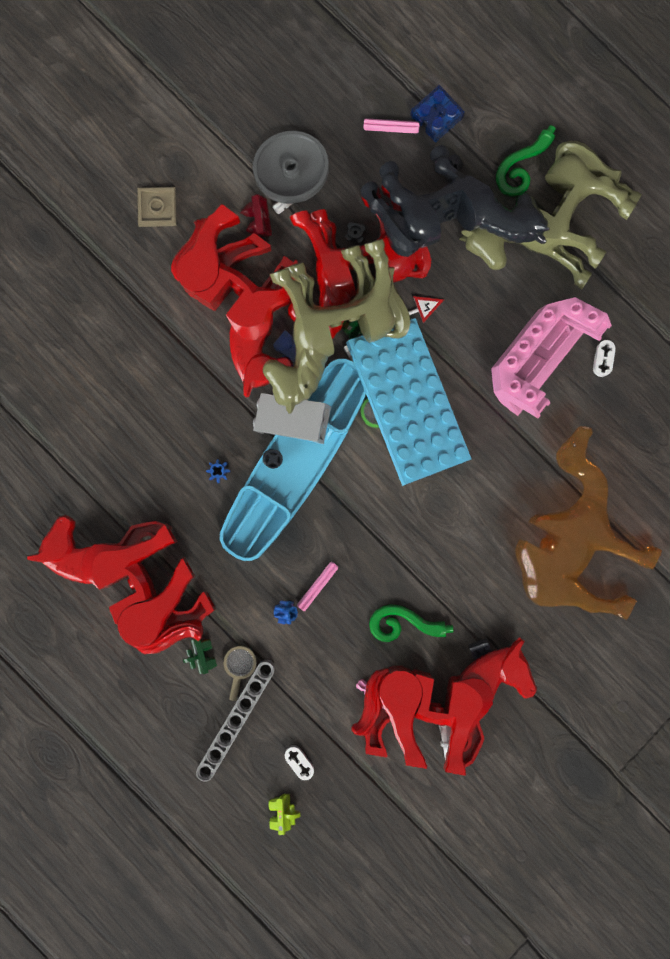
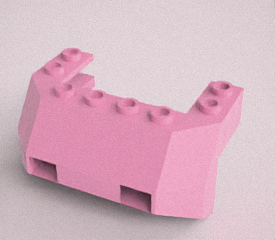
(540, 350)

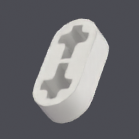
(599, 357)
(296, 765)

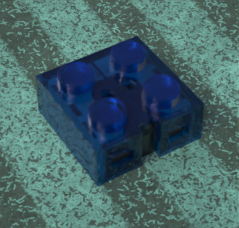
(437, 113)

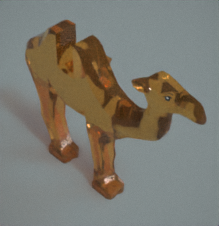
(577, 533)

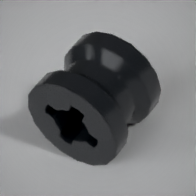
(274, 461)

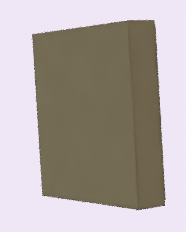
(157, 207)

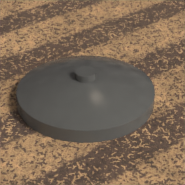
(291, 167)

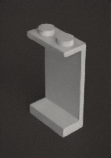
(306, 421)

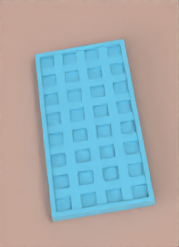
(409, 404)

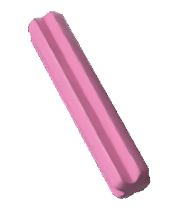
(391, 125)
(317, 586)

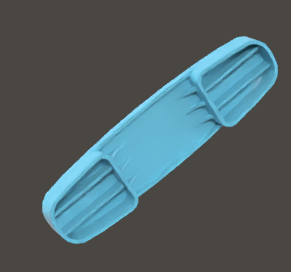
(277, 494)

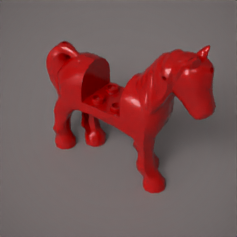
(333, 270)

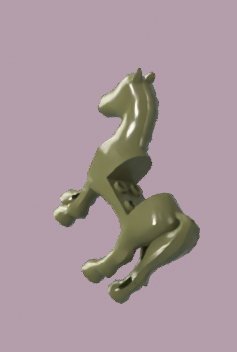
(575, 178)
(375, 307)

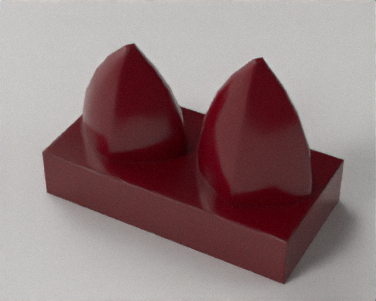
(259, 209)

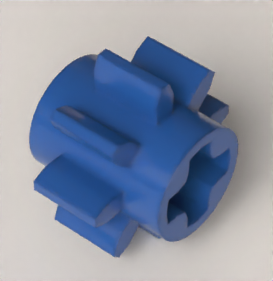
(223, 470)
(285, 612)

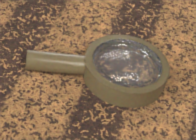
(239, 664)

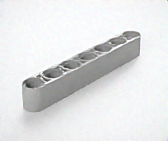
(232, 728)

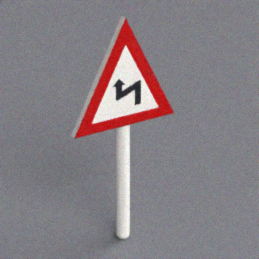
(425, 306)

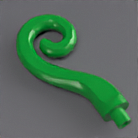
(543, 142)
(434, 629)

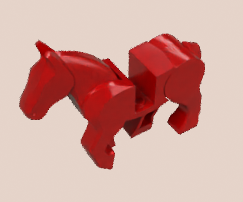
(209, 278)
(142, 618)
(468, 699)

